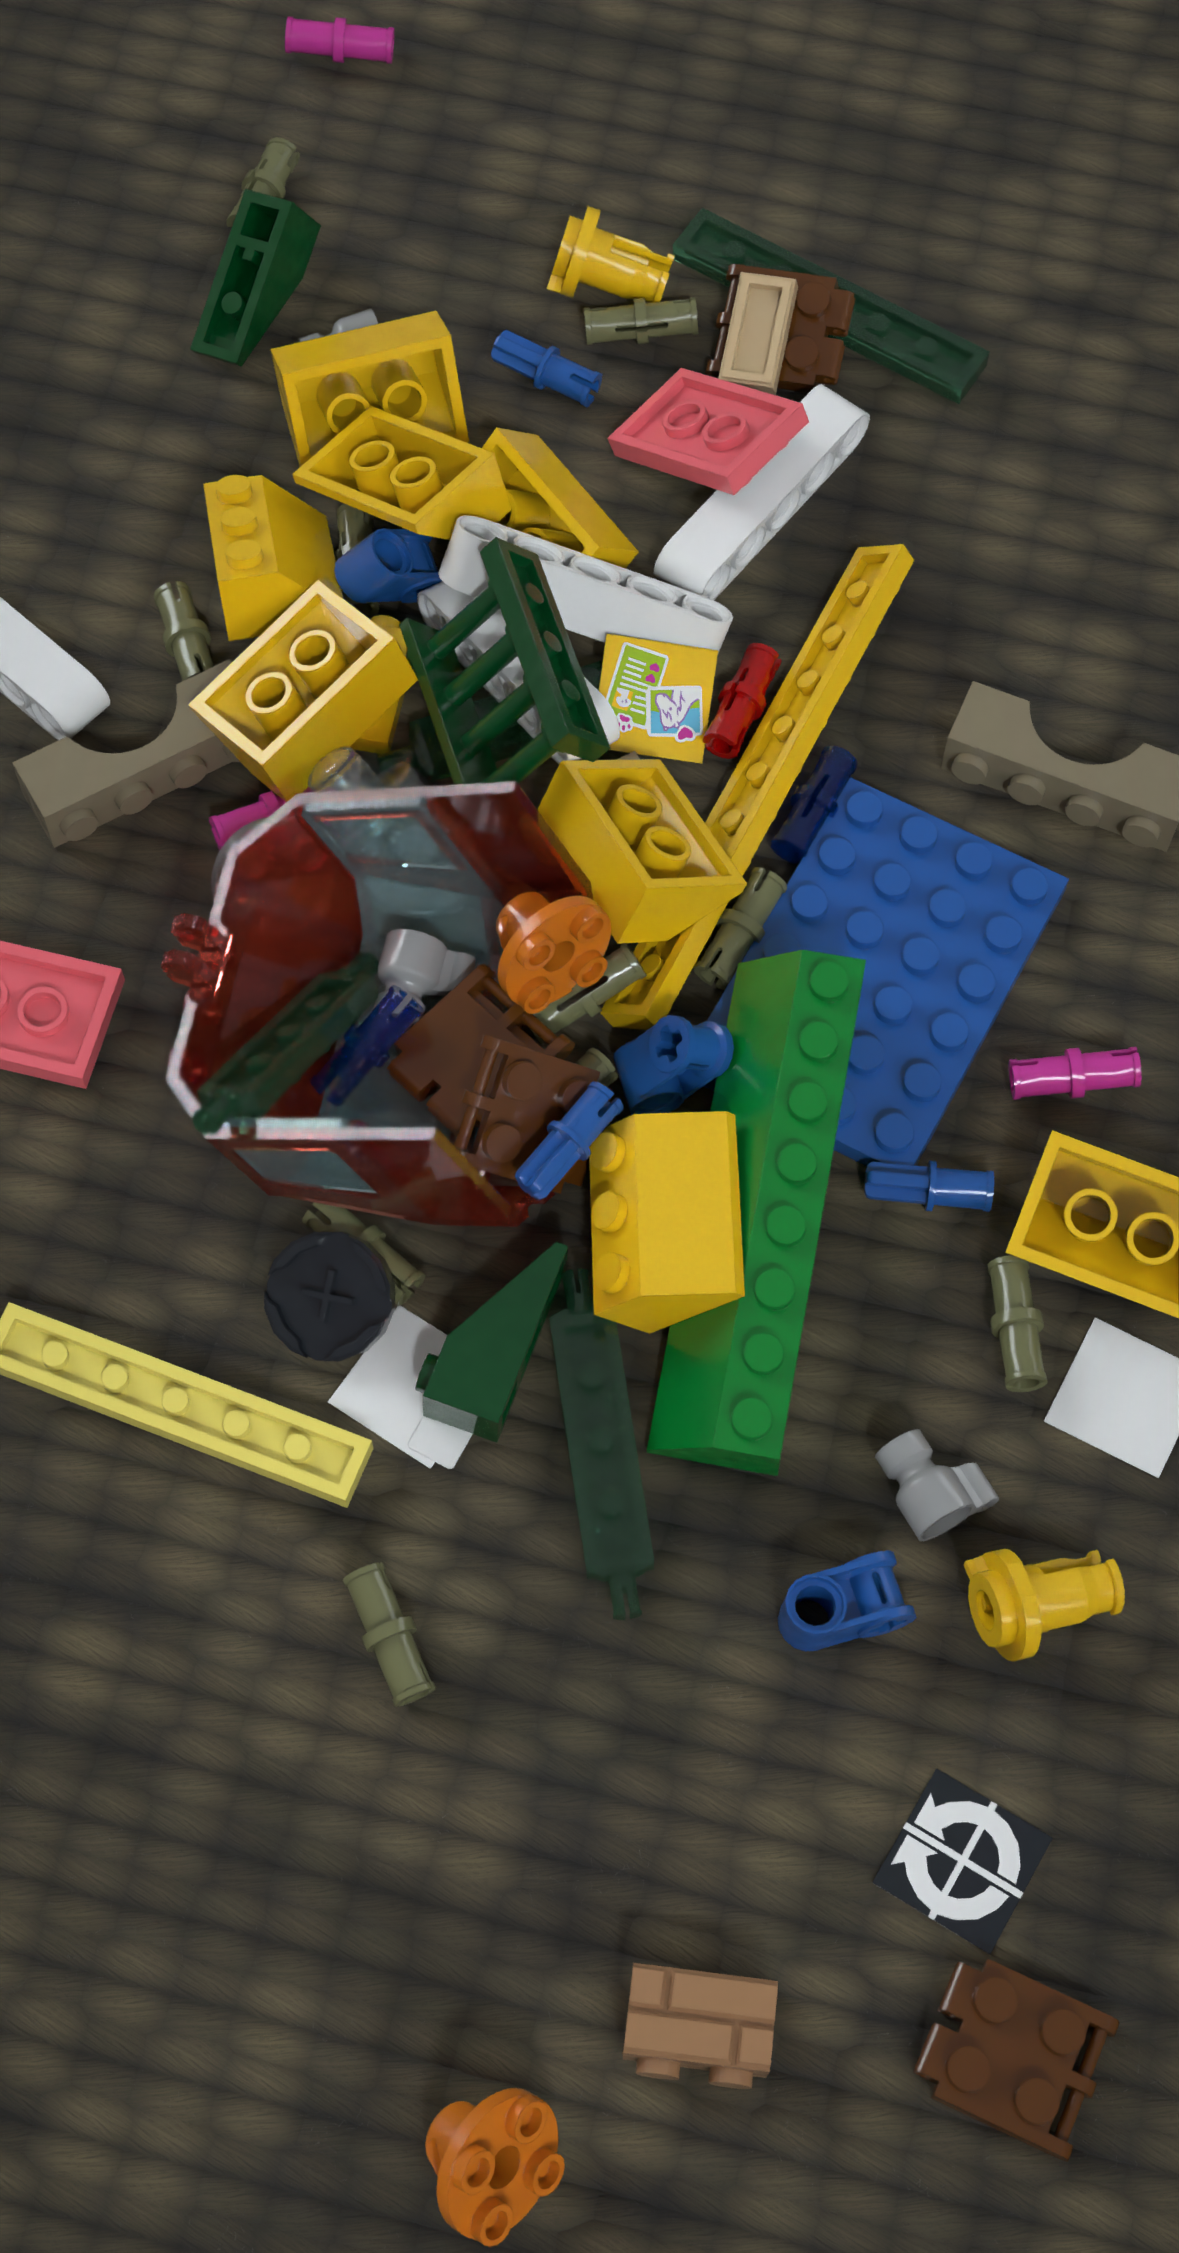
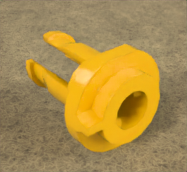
(607, 262)
(1021, 1601)

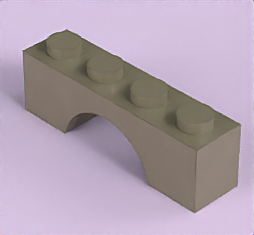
(999, 748)
(82, 789)

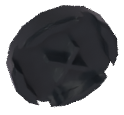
(329, 1296)

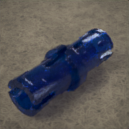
(814, 803)
(366, 1046)

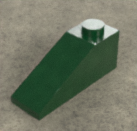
(255, 276)
(489, 1352)

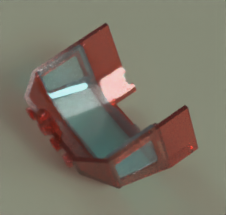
(303, 902)

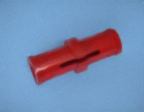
(742, 700)

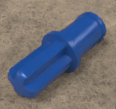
(546, 367)
(568, 1140)
(929, 1185)

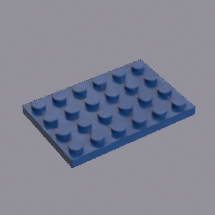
(942, 945)

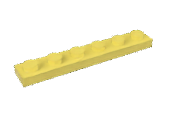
(182, 1405)

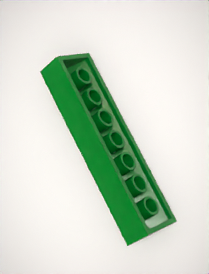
(735, 1366)

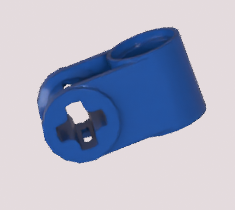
(387, 567)
(671, 1063)
(859, 1602)

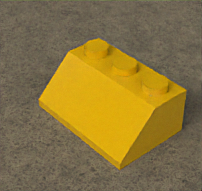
(391, 365)
(407, 474)
(552, 502)
(264, 551)
(304, 689)
(639, 846)
(665, 1218)
(1103, 1223)

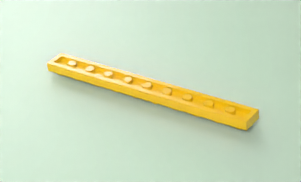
(772, 763)

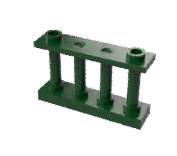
(549, 679)

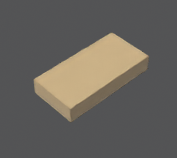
(758, 331)

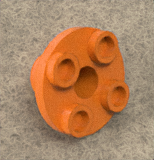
(550, 947)
(493, 2162)

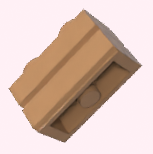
(700, 2024)

